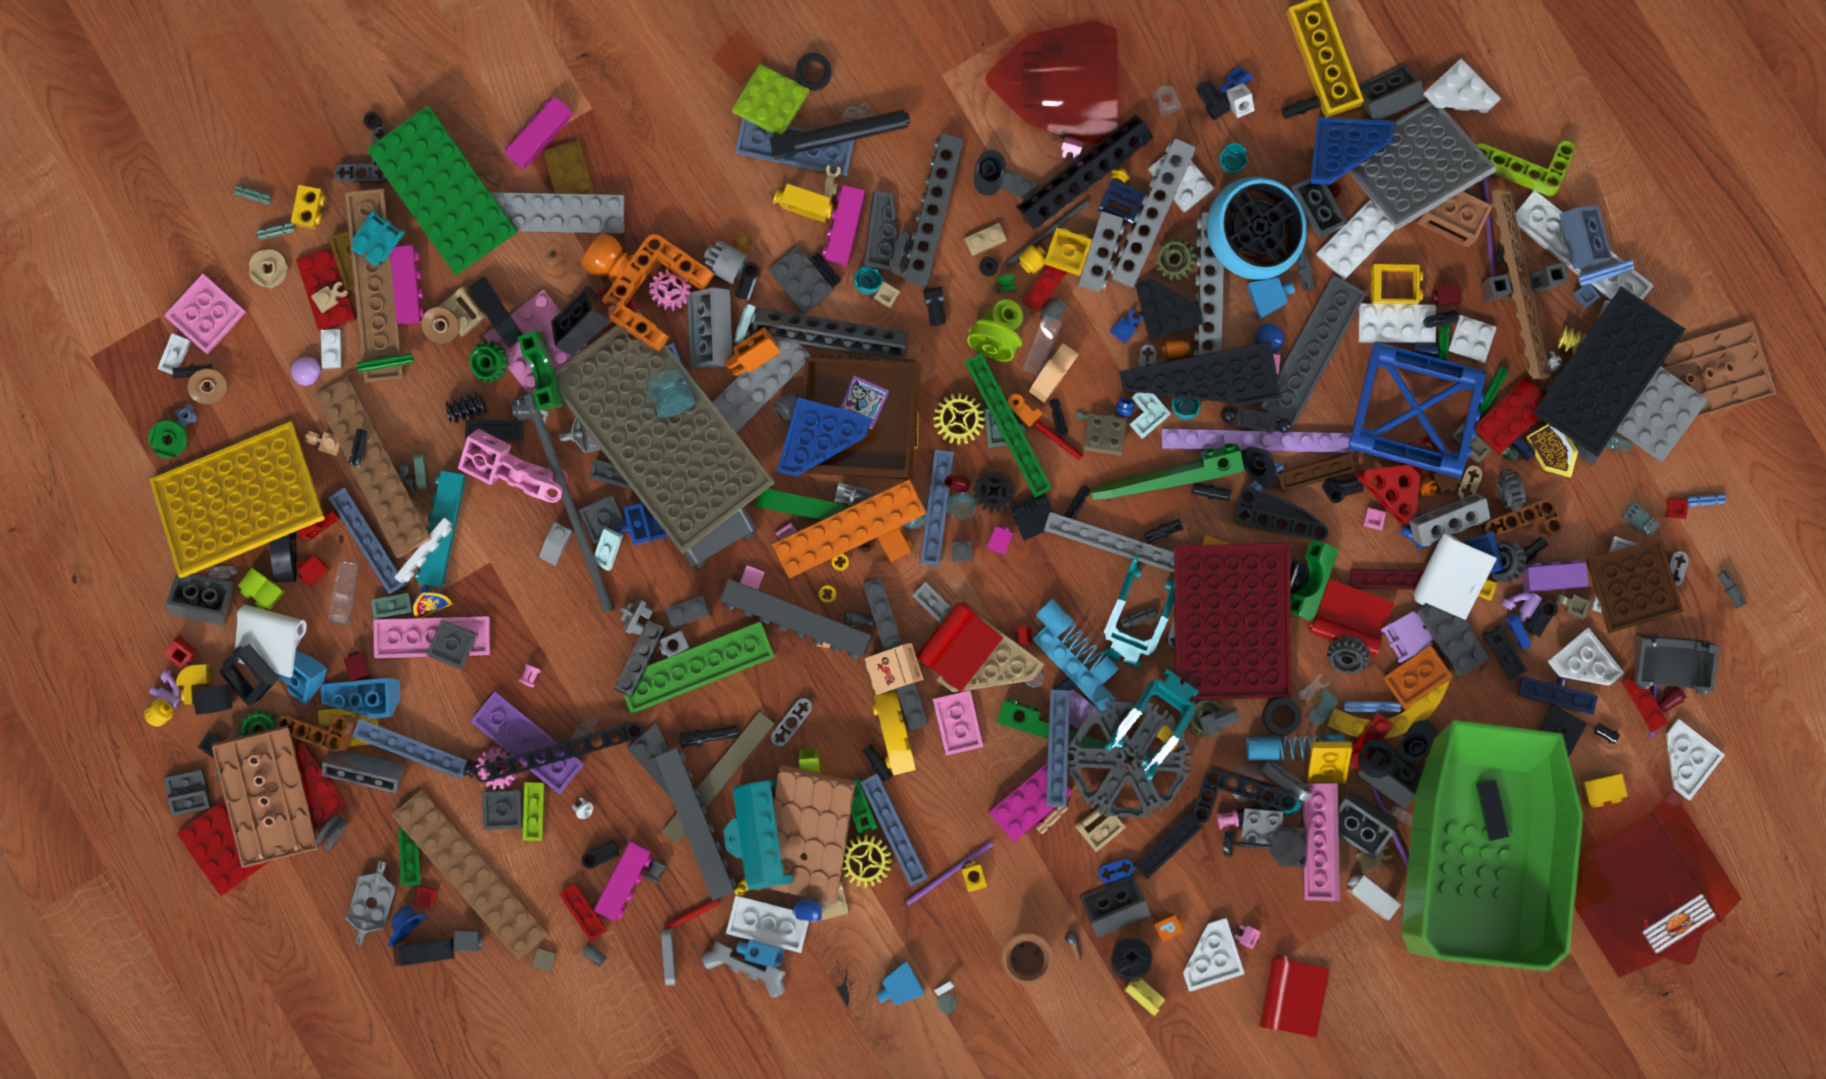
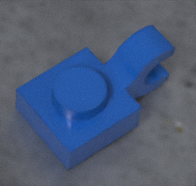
(1234, 79)

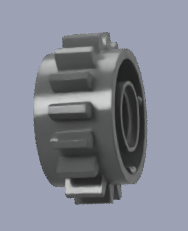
(1510, 489)
(1515, 564)
(1348, 654)

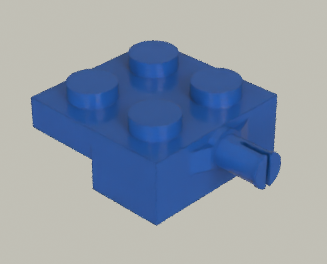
(641, 525)

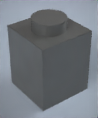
(961, 551)
(468, 940)

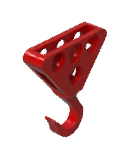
(1388, 479)

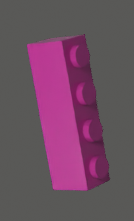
(538, 133)
(845, 225)
(406, 285)
(623, 881)

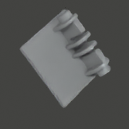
(1260, 825)

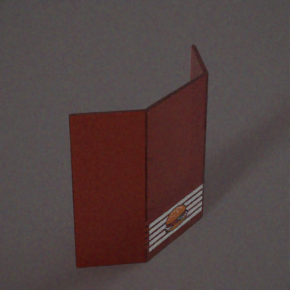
(1651, 888)

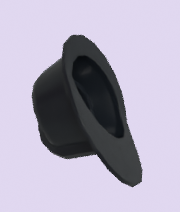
(989, 172)
(1259, 465)
(1417, 741)

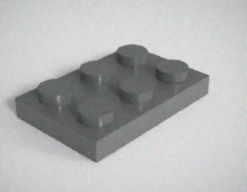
(800, 280)

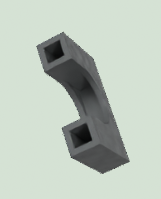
(1547, 279)

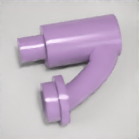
(1529, 606)
(174, 697)

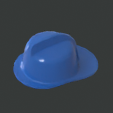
(404, 923)

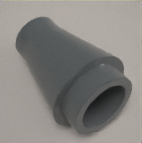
(857, 619)

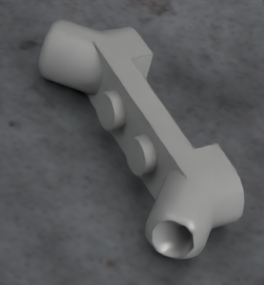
(722, 954)

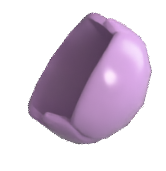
(306, 370)

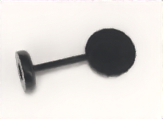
(1285, 847)

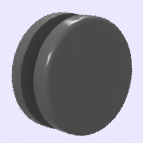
(333, 831)

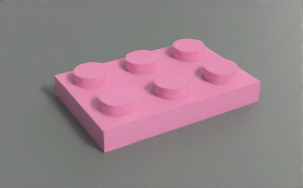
(958, 723)

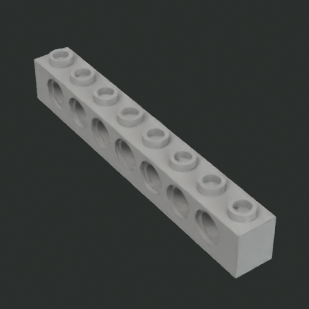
(1185, 153)
(1202, 298)

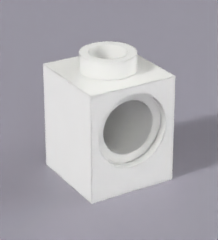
(1240, 100)

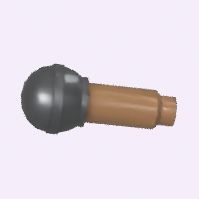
(1071, 938)

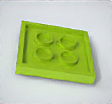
(770, 100)

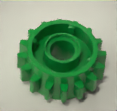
(479, 362)
(253, 721)

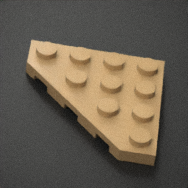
(1005, 665)

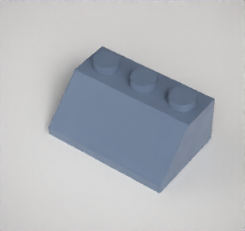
(1585, 237)

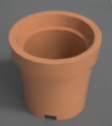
(1041, 962)

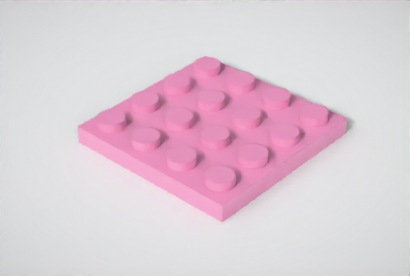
(530, 317)

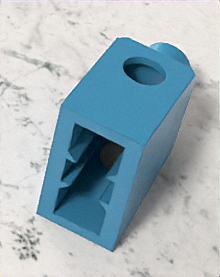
(1269, 295)
(767, 956)
(900, 985)

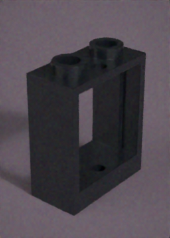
(259, 669)

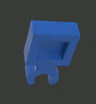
(1124, 328)

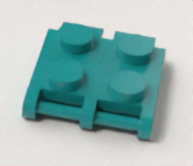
(376, 239)

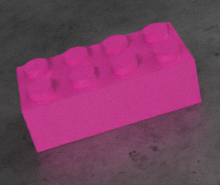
(1024, 805)

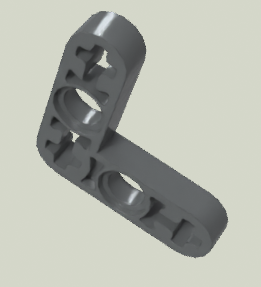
(371, 169)

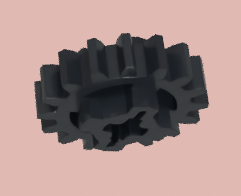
(988, 484)

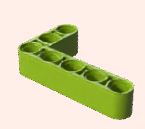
(1527, 168)

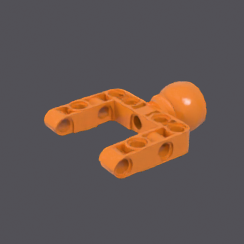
(607, 258)

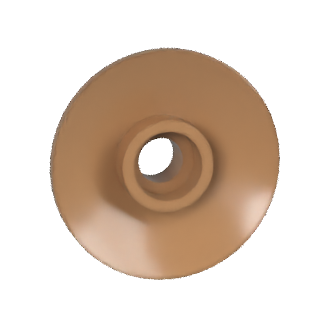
(437, 332)
(207, 394)

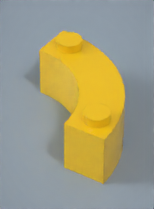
(894, 733)

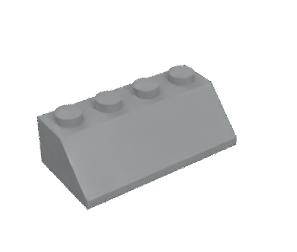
(709, 328)

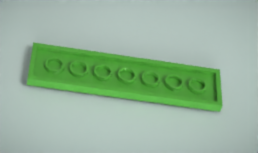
(701, 666)

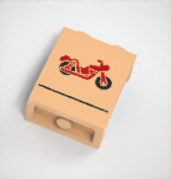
(893, 668)

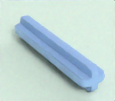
(1606, 272)
(1371, 706)

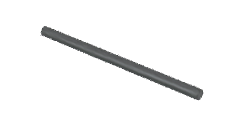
(1050, 230)

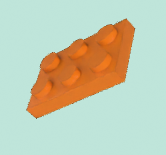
(1417, 677)

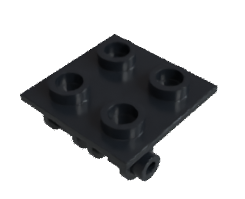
(1031, 515)

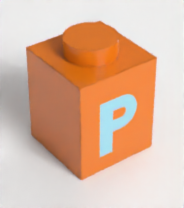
(1169, 927)

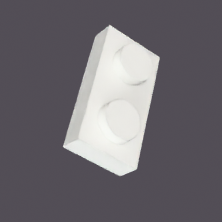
(331, 348)
(174, 353)

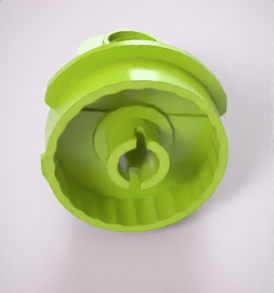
(995, 334)

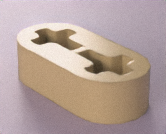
(1465, 481)

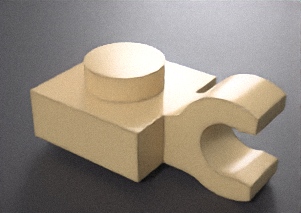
(830, 186)

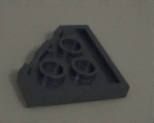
(1166, 310)

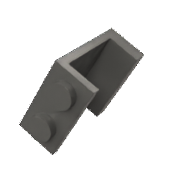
(688, 612)

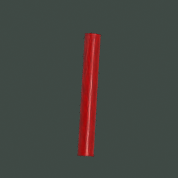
(1058, 440)
(691, 914)

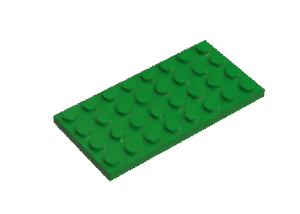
(442, 190)

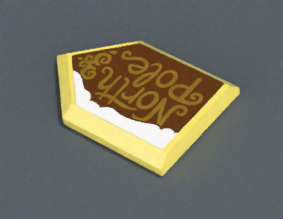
(1553, 450)

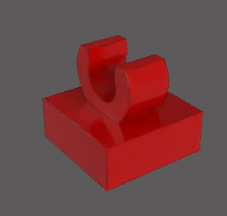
(1025, 635)

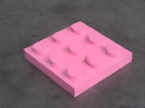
(205, 314)

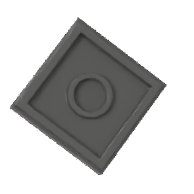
(600, 515)
(451, 644)
(502, 809)

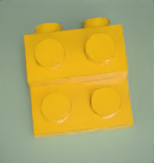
(1068, 251)

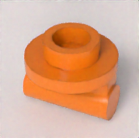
(1427, 486)

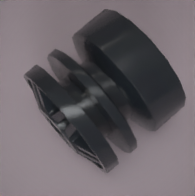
(1123, 968)

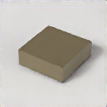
(544, 959)

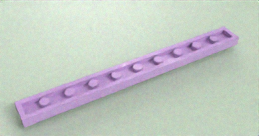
(1263, 440)

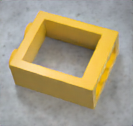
(807, 203)
(1417, 277)

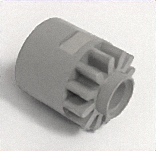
(725, 261)

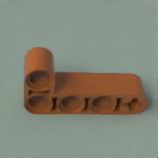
(1520, 520)
(314, 729)

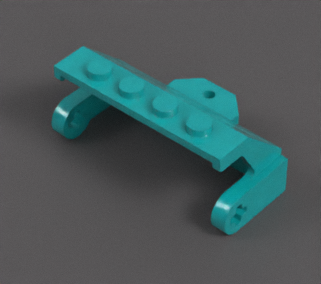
(755, 835)

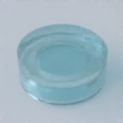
(946, 1003)

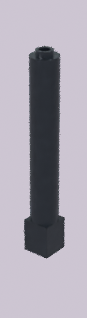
(790, 144)

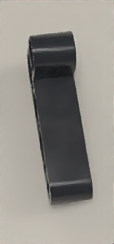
(496, 311)

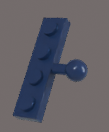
(1557, 694)

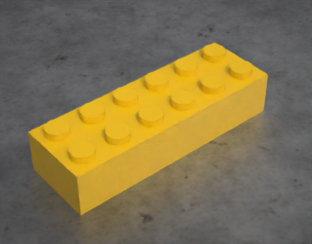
(1324, 57)

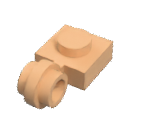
(328, 443)

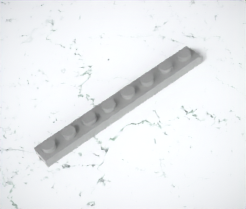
(1109, 541)

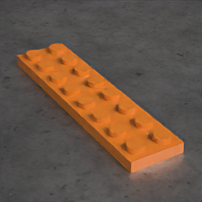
(849, 528)

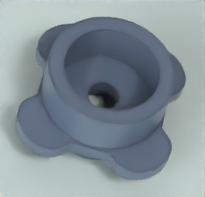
(189, 419)

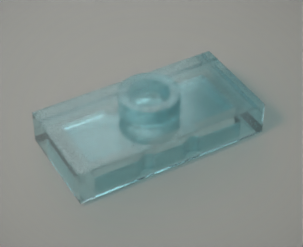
(1618, 443)

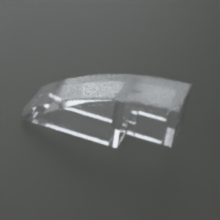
(1041, 346)
(343, 593)

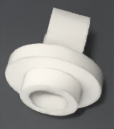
(1554, 362)
(584, 810)

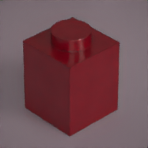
(1447, 295)
(357, 666)

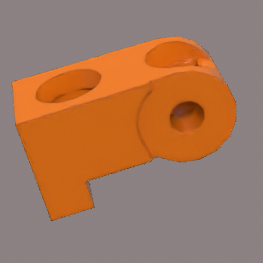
(1022, 411)

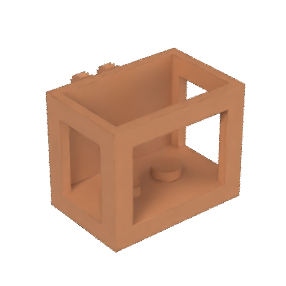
(1460, 214)

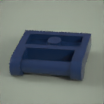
(1124, 196)

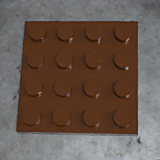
(1634, 585)

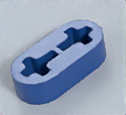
(1518, 631)
(1113, 866)

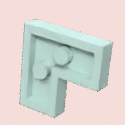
(1153, 413)

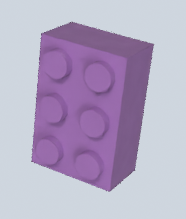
(1554, 576)

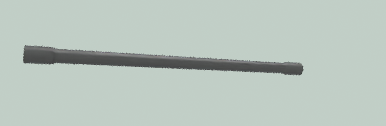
(603, 596)

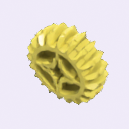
(972, 409)
(860, 877)

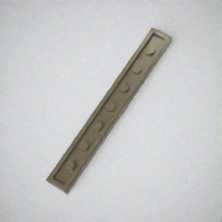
(724, 769)

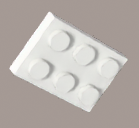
(1193, 185)

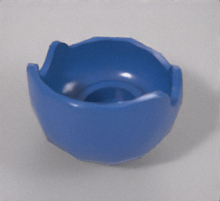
(1271, 333)
(807, 910)

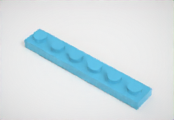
(1074, 669)

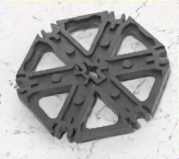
(1118, 775)

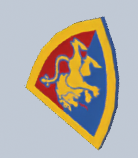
(429, 602)

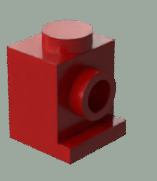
(176, 655)

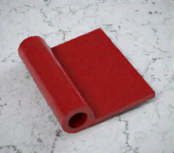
(1351, 613)
(959, 646)
(1294, 997)

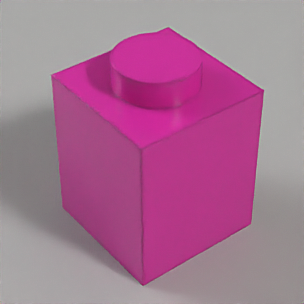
(1000, 539)

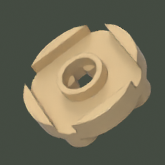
(268, 279)

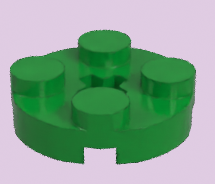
(160, 445)

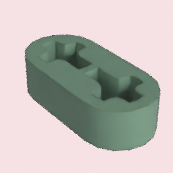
(420, 471)

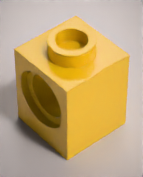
(980, 883)

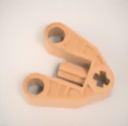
(1053, 372)

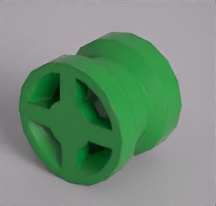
(1006, 283)

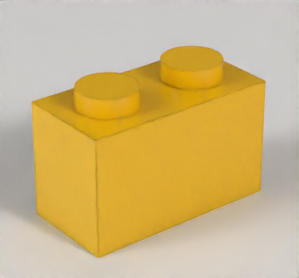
(1604, 789)

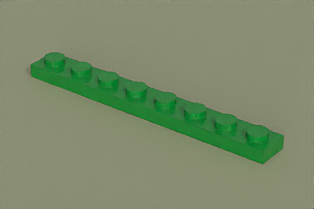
(1008, 425)

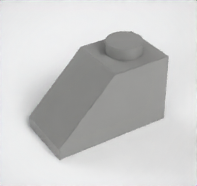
(555, 544)

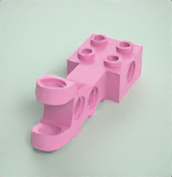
(490, 461)

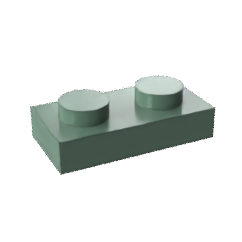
(391, 606)

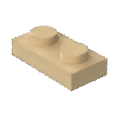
(985, 239)

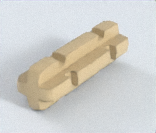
(1050, 819)

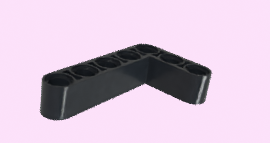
(1239, 789)

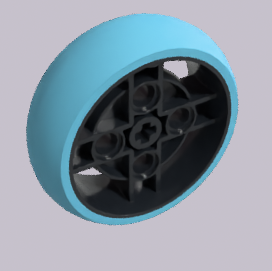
(1237, 198)

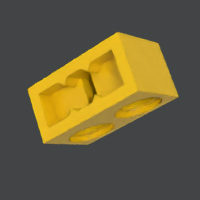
(302, 207)

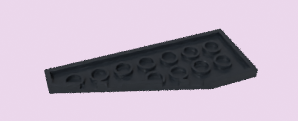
(1225, 376)

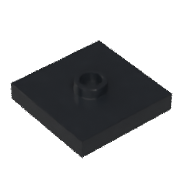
(1564, 723)

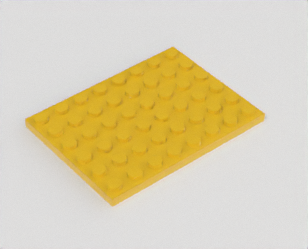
(236, 499)

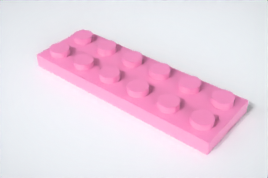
(414, 636)
(1322, 856)

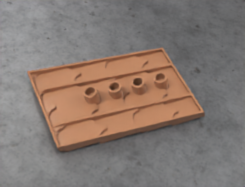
(1723, 367)
(266, 813)
(812, 830)

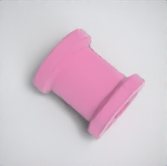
(524, 679)
(1227, 819)

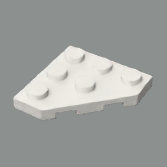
(1462, 90)
(1586, 661)
(1689, 758)
(1213, 957)

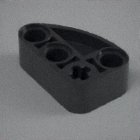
(284, 558)
(423, 952)

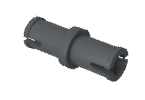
(1305, 272)
(1731, 589)

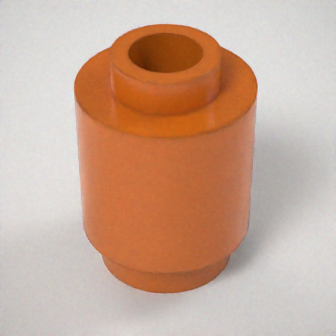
(1175, 349)

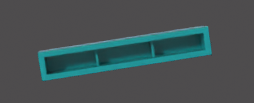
(446, 505)

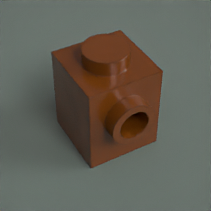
(1446, 482)

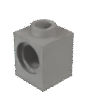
(683, 644)

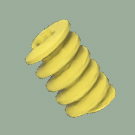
(1570, 339)

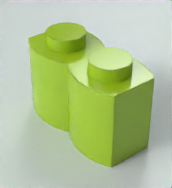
(261, 589)

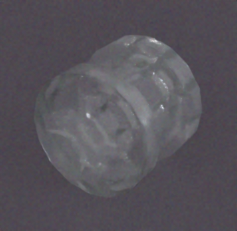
(1037, 681)

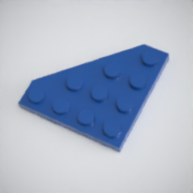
(1345, 144)
(818, 434)

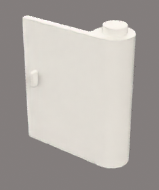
(1453, 576)
(271, 636)

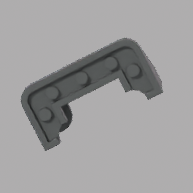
(734, 528)
(1675, 662)

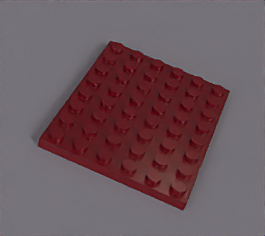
(1233, 620)

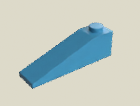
(306, 679)
(366, 697)

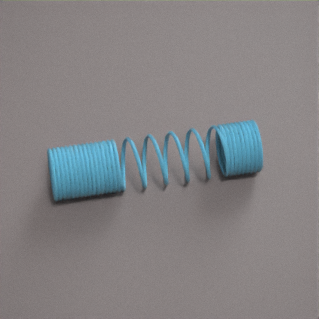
(1058, 621)
(1268, 747)

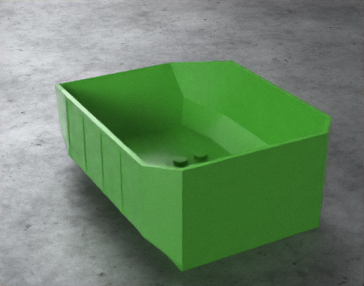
(1504, 896)

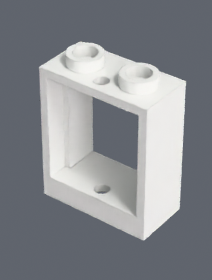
(1373, 896)

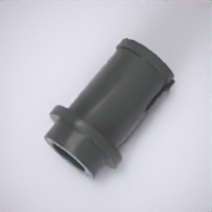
(593, 954)

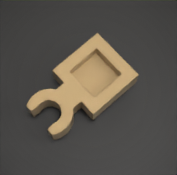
(326, 298)
(1368, 863)

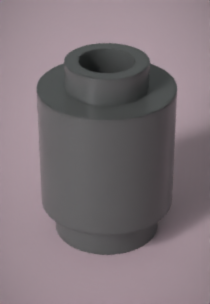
(1054, 309)

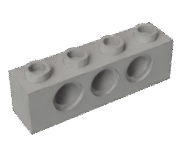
(1110, 223)
(1422, 525)

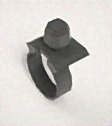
(403, 471)

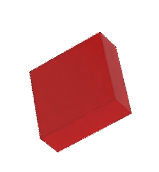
(1676, 508)
(425, 897)

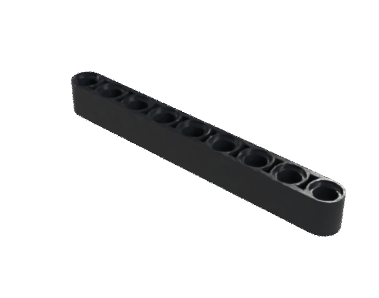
(568, 748)

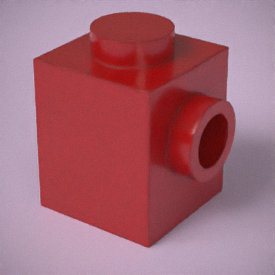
(312, 570)

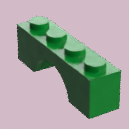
(536, 352)
(1320, 561)

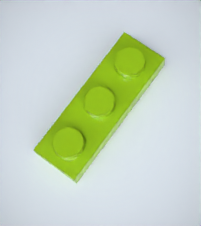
(533, 811)

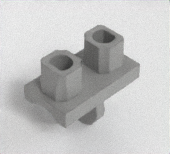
(850, 494)
(631, 623)

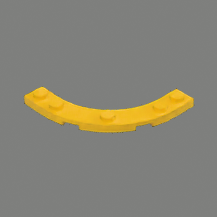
(1402, 722)

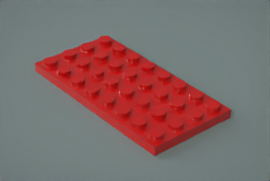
(212, 838)

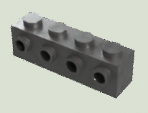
(363, 770)

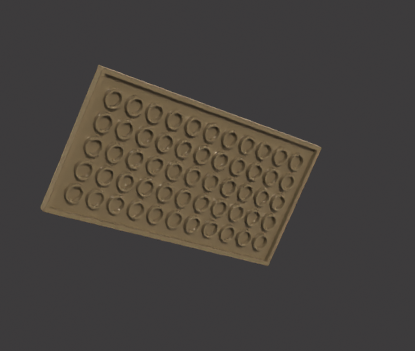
(682, 466)

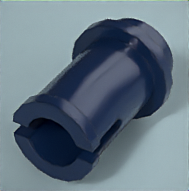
(1426, 349)
(1523, 448)
(1066, 685)

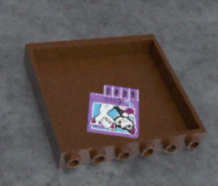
(873, 389)

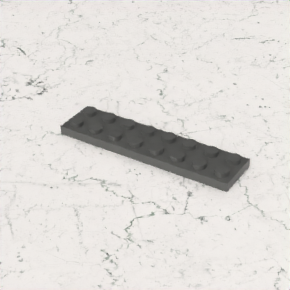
(1315, 348)

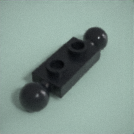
(1256, 420)

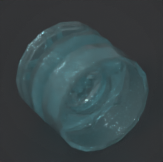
(670, 393)

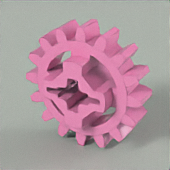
(670, 298)
(496, 755)

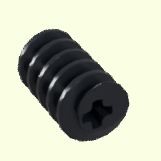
(466, 407)

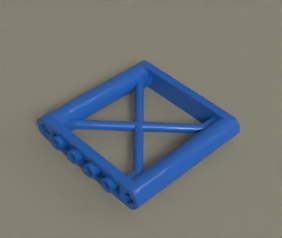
(1464, 377)

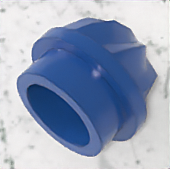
(1125, 407)

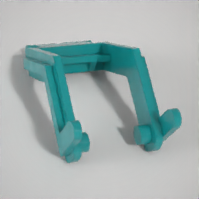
(1124, 643)
(1176, 695)

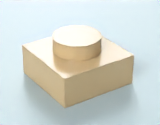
(887, 295)

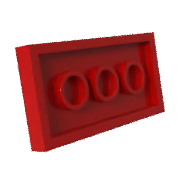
(316, 273)
(1510, 416)

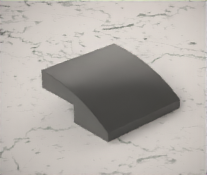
(187, 792)

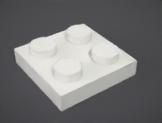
(1472, 339)

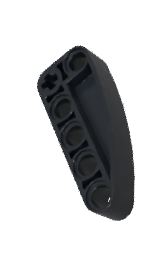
(1274, 509)

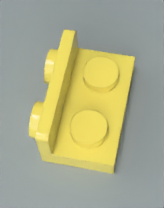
(1145, 995)

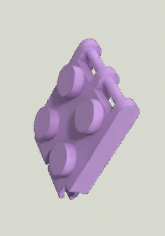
(1408, 636)

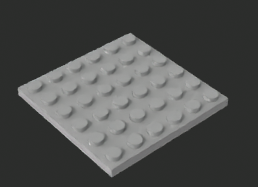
(1421, 166)

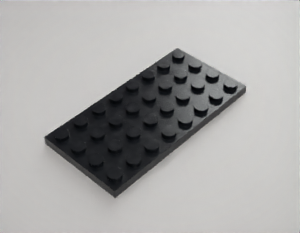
(1609, 371)

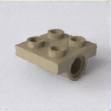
(1104, 434)

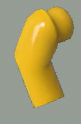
(741, 888)

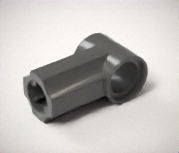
(1217, 721)

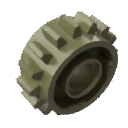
(1166, 256)
(1200, 707)

